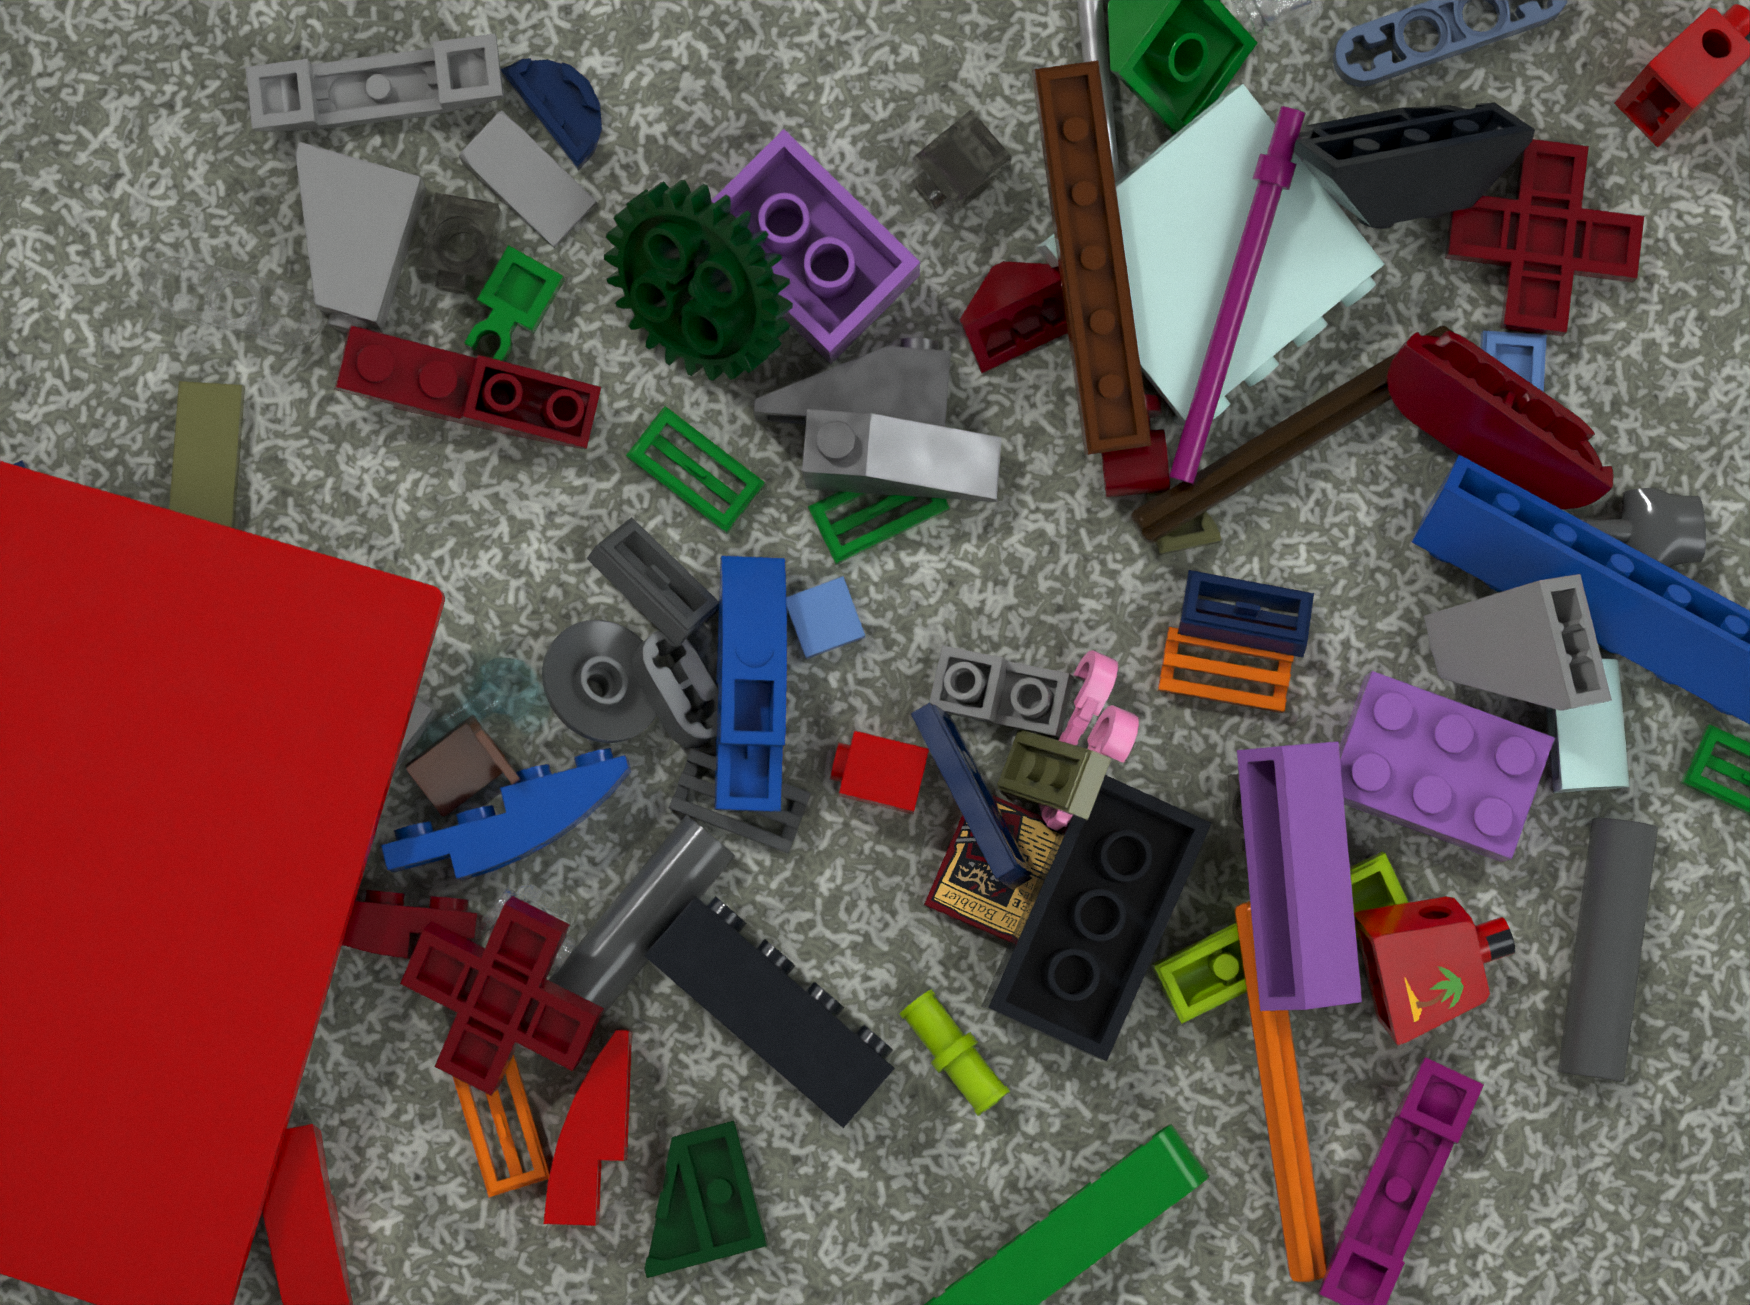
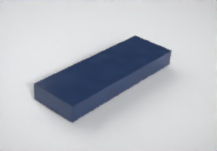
(972, 796)

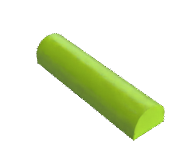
(1213, 967)

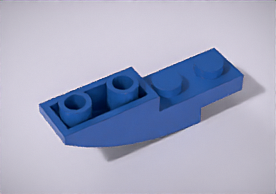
(751, 684)
(537, 813)

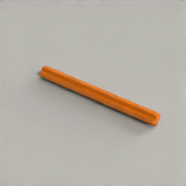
(1284, 1121)

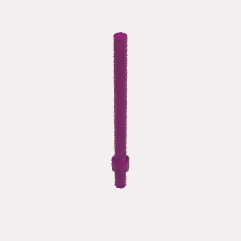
(1273, 174)

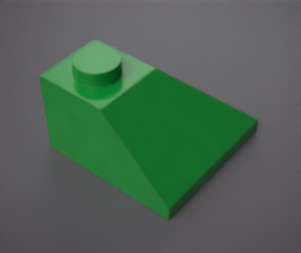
(1176, 54)

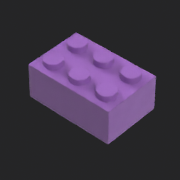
(831, 247)
(1440, 766)

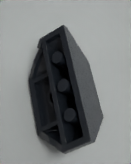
(1412, 159)

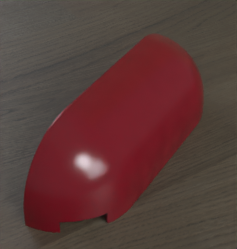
(1497, 419)

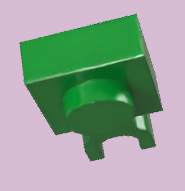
(517, 295)

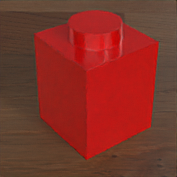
(880, 771)

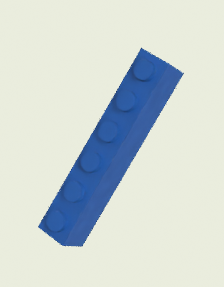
(1633, 600)

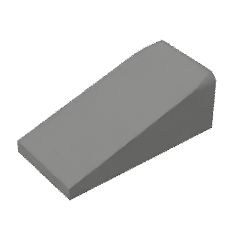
(526, 178)

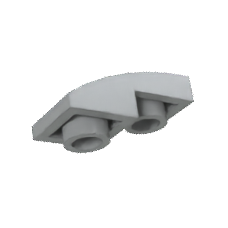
(1001, 691)

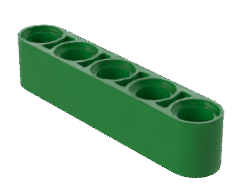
(1083, 1226)

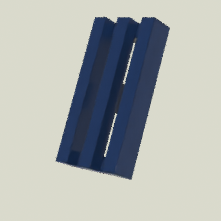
(1245, 622)

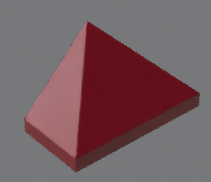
(1014, 312)

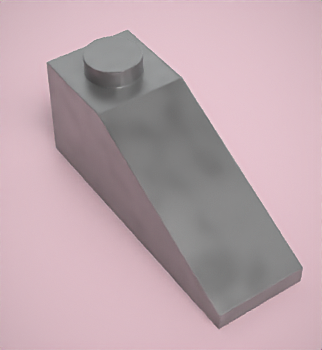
(889, 382)
(898, 457)

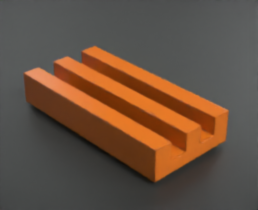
(1172, 660)
(517, 1177)

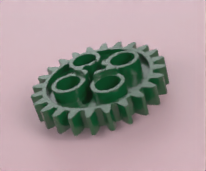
(698, 280)

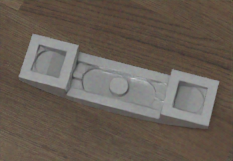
(375, 88)

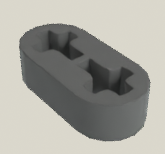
(677, 689)

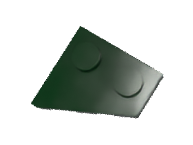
(705, 1202)

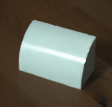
(1590, 742)

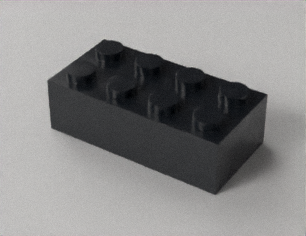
(1096, 918)
(770, 1011)

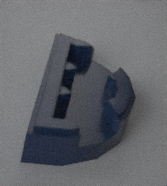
(561, 103)

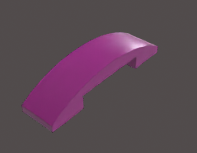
(1399, 1185)

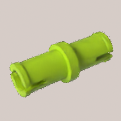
(954, 1052)

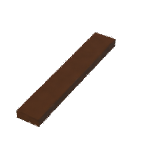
(1091, 257)

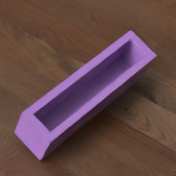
(1299, 876)

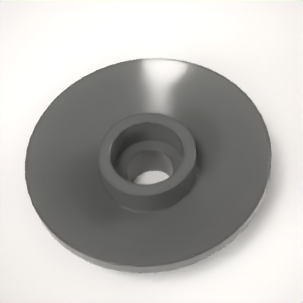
(601, 654)

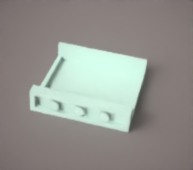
(1181, 236)

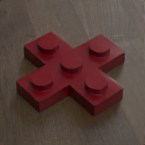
(1546, 238)
(502, 995)

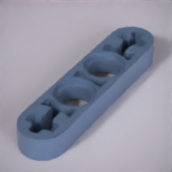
(1452, 31)

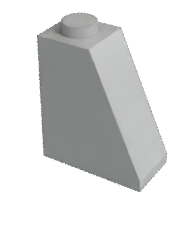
(356, 233)
(1523, 645)

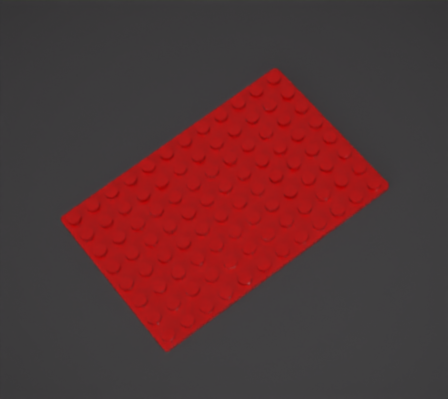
(179, 861)

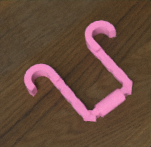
(1113, 731)

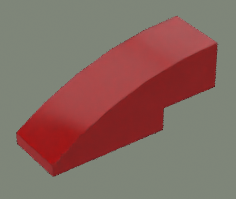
(591, 1133)
(305, 1224)

